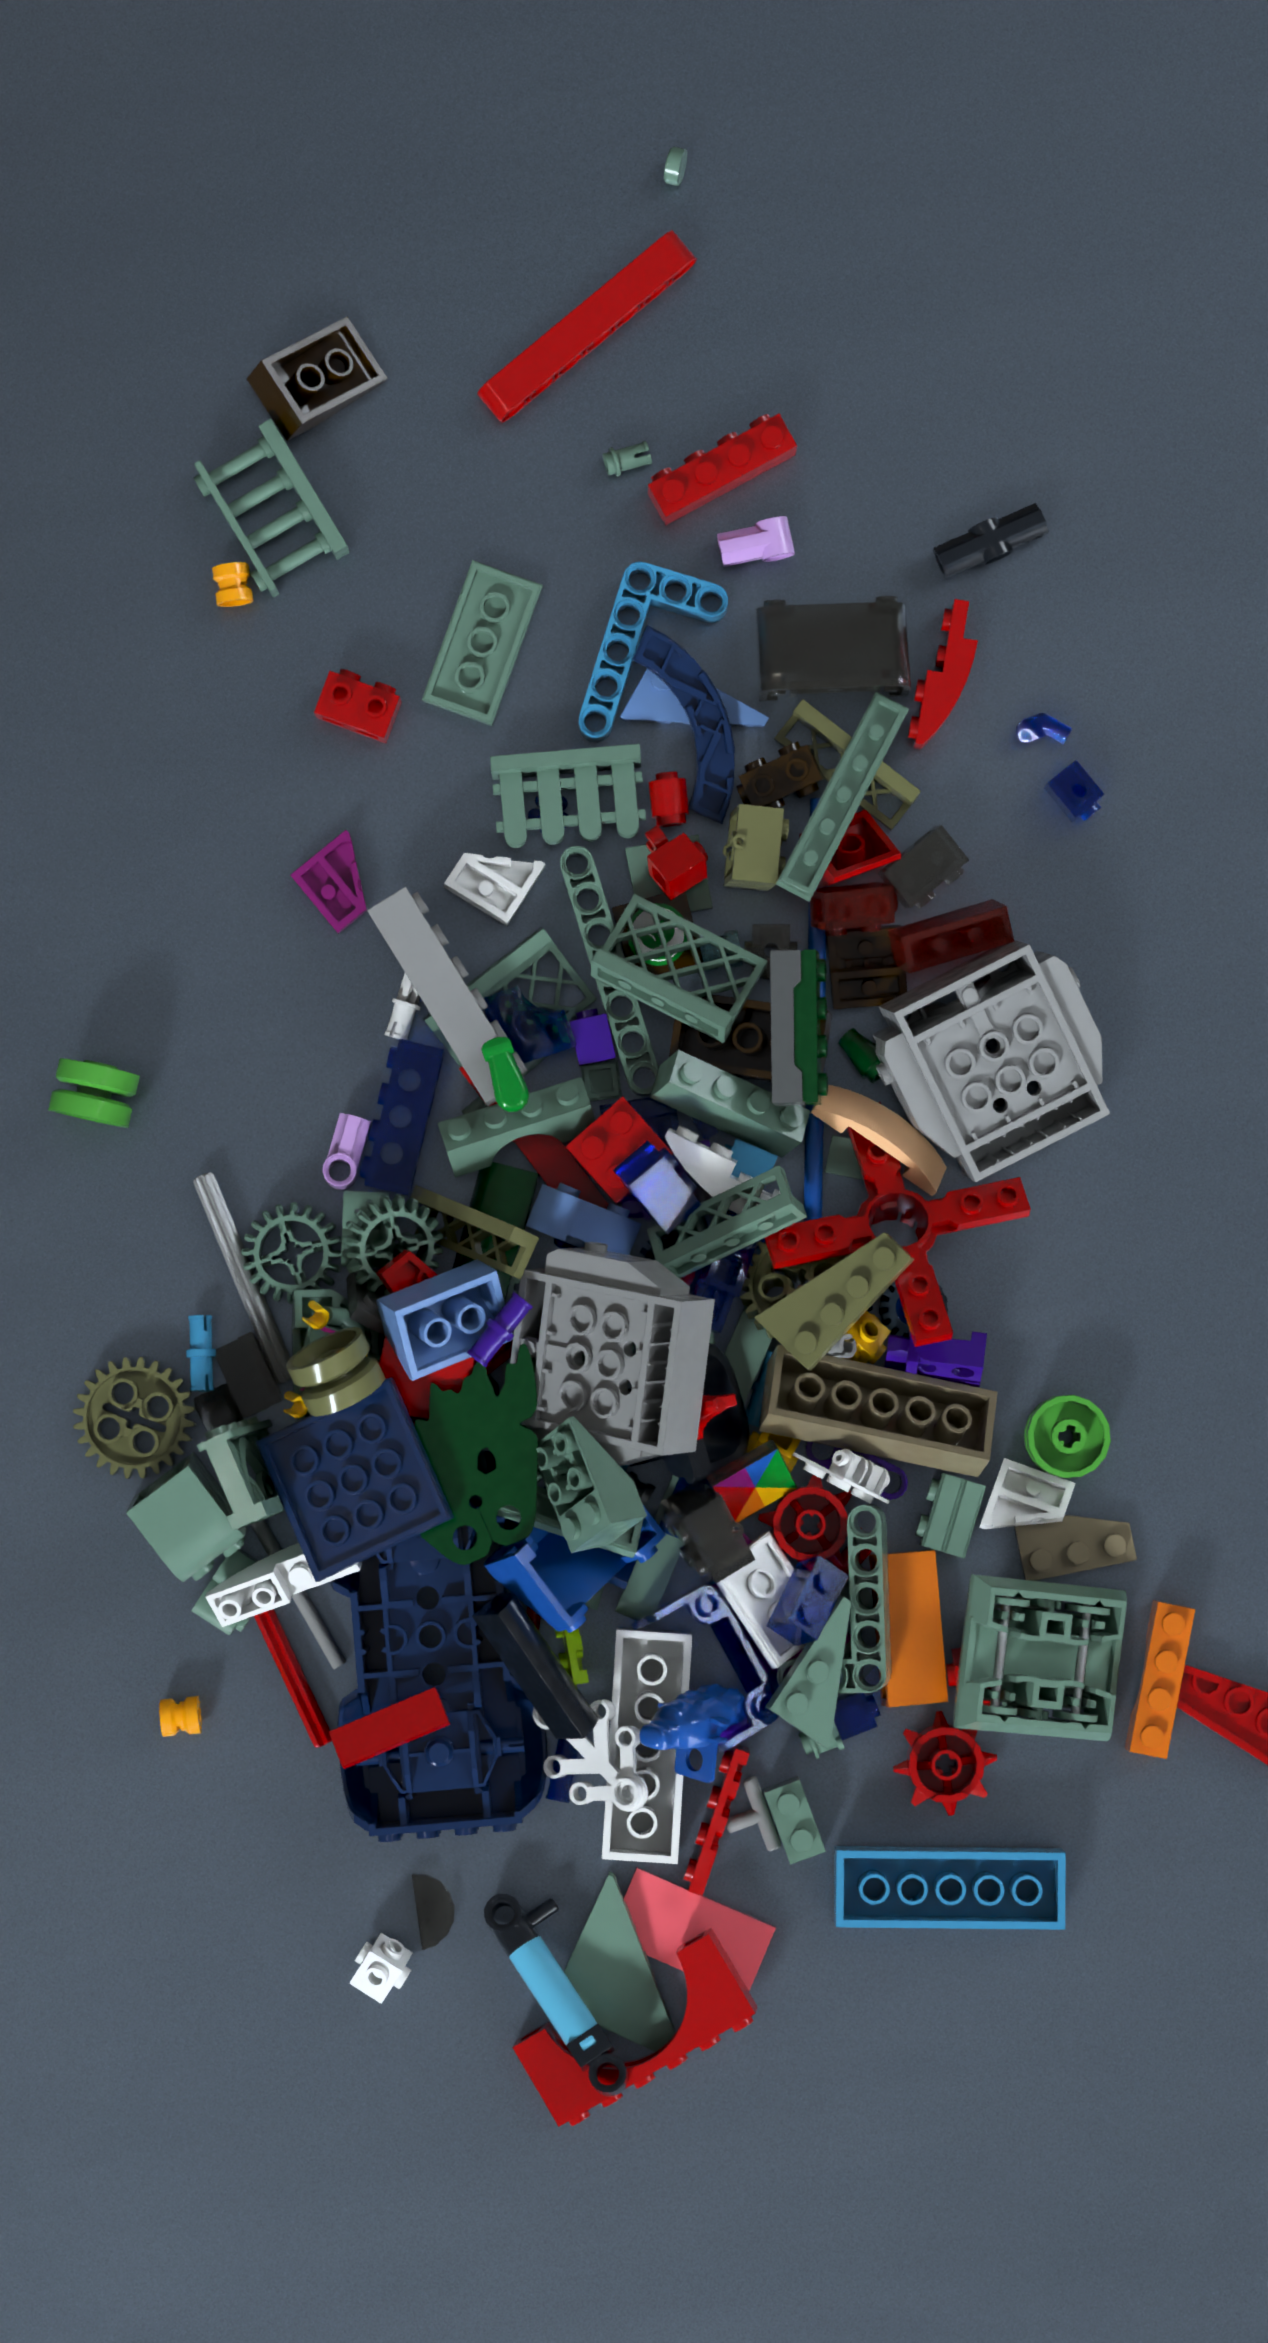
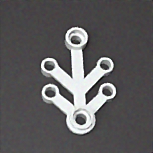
(598, 1761)

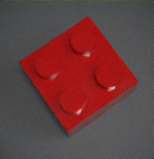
(609, 1143)

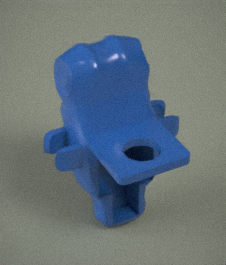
(694, 1722)

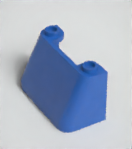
(560, 1582)

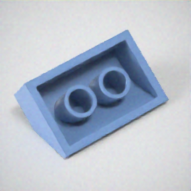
(441, 1317)

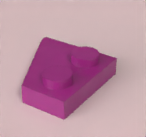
(334, 882)

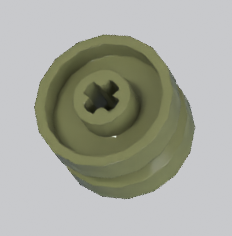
(335, 1371)

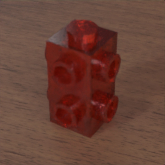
(852, 907)

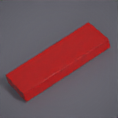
(389, 1728)

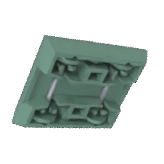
(1038, 1657)

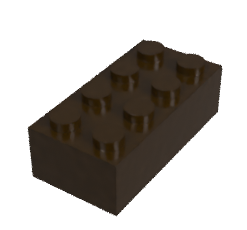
(747, 1047)

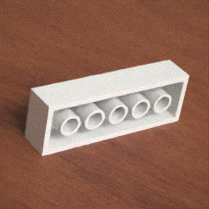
(647, 1671)

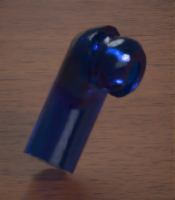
(1041, 726)

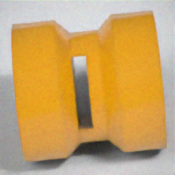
(232, 582)
(180, 1716)

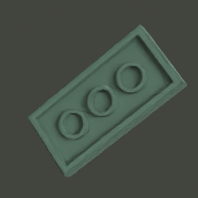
(482, 643)

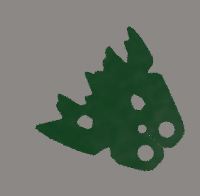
(456, 1434)

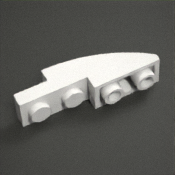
(709, 1165)
(265, 1585)

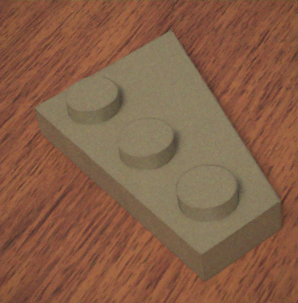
(1072, 1546)

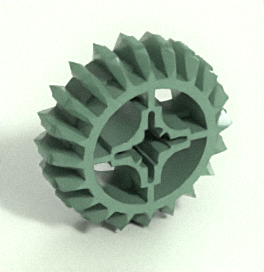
(385, 1215)
(283, 1221)

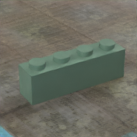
(729, 1104)

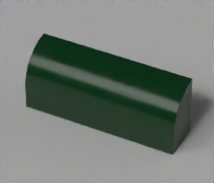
(505, 1195)

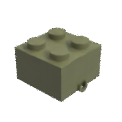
(755, 842)

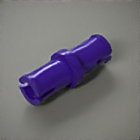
(499, 1329)

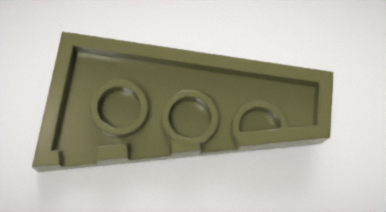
(832, 1302)

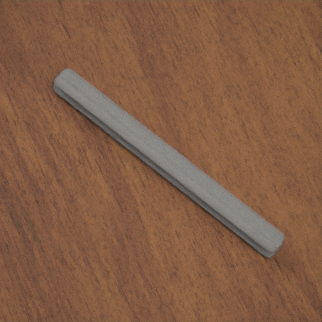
(253, 1300)

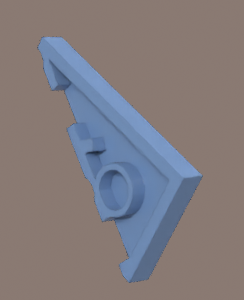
(657, 703)

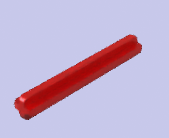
(294, 1678)

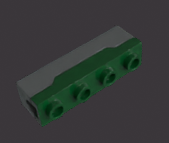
(796, 1027)

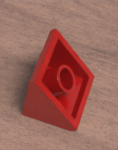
(860, 850)

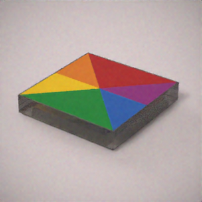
(753, 1481)

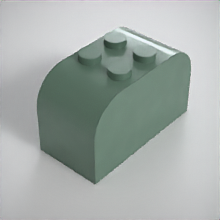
(186, 1519)

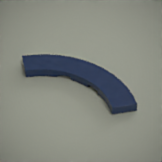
(706, 717)

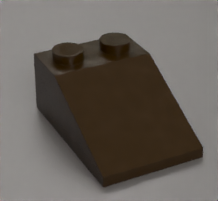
(316, 378)

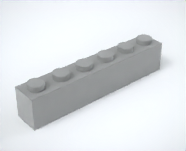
(440, 984)

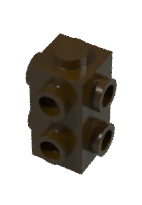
(770, 782)

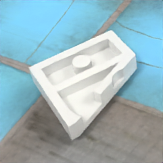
(494, 883)
(1026, 1497)

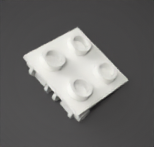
(853, 1471)

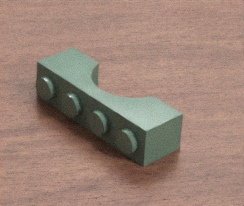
(478, 1135)

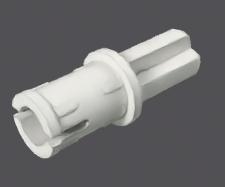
(403, 1011)

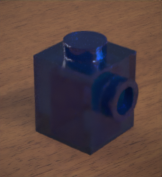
(1075, 792)
(855, 1714)

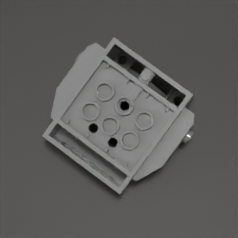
(951, 1079)
(601, 1307)

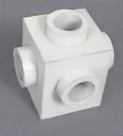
(381, 1967)

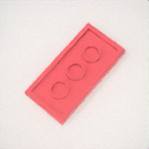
(671, 1916)

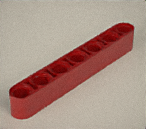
(587, 326)

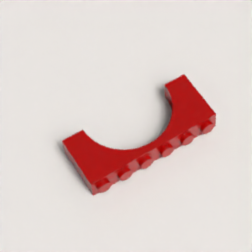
(714, 2004)

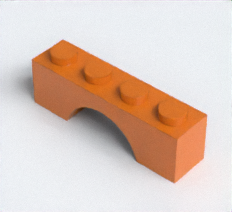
(1161, 1679)

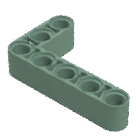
(861, 1615)

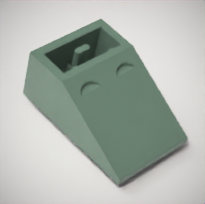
(587, 1488)

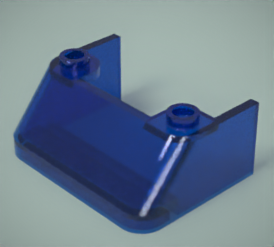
(710, 1607)

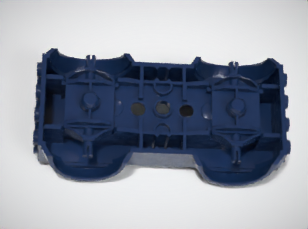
(493, 1753)

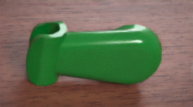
(506, 1077)

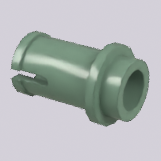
(624, 458)

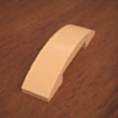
(886, 1130)

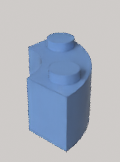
(577, 1221)

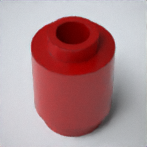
(669, 799)

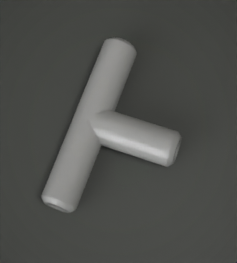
(758, 1814)

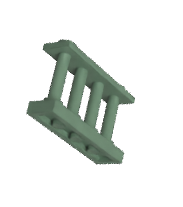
(288, 477)

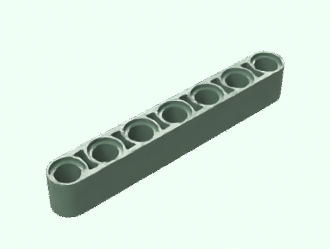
(586, 921)

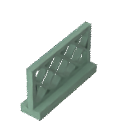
(514, 963)
(669, 997)

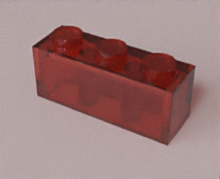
(951, 936)

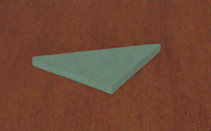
(615, 1974)

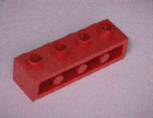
(722, 468)

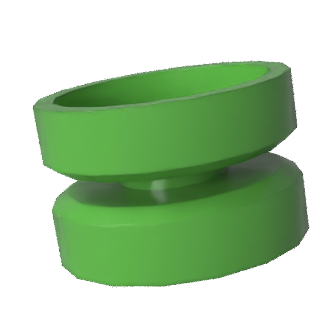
(95, 1087)
(1089, 1436)

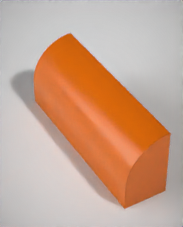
(915, 1630)

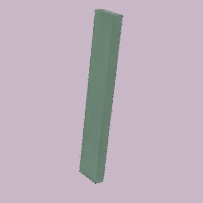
(842, 796)

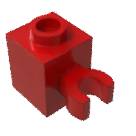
(675, 863)

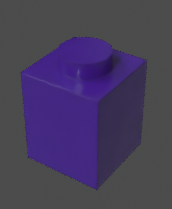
(592, 1037)

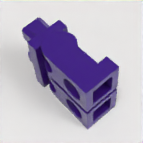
(946, 1360)

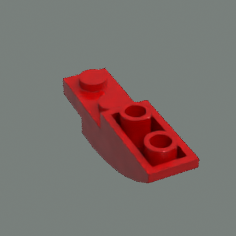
(942, 689)

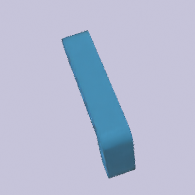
(630, 635)

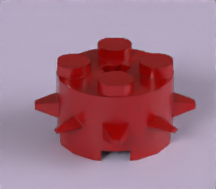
(831, 1527)
(929, 1779)

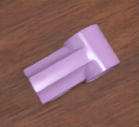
(766, 540)
(346, 1147)

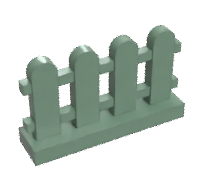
(584, 765)

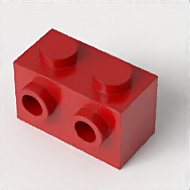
(358, 705)

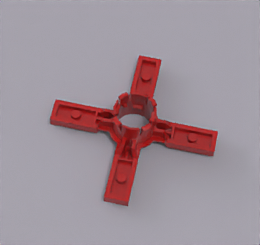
(886, 1198)

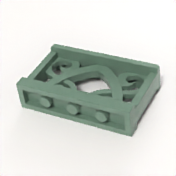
(228, 1451)

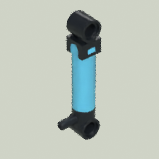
(554, 1990)

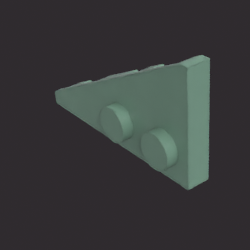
(811, 1686)

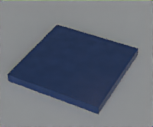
(354, 1481)

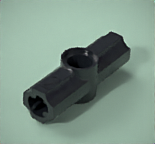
(990, 540)

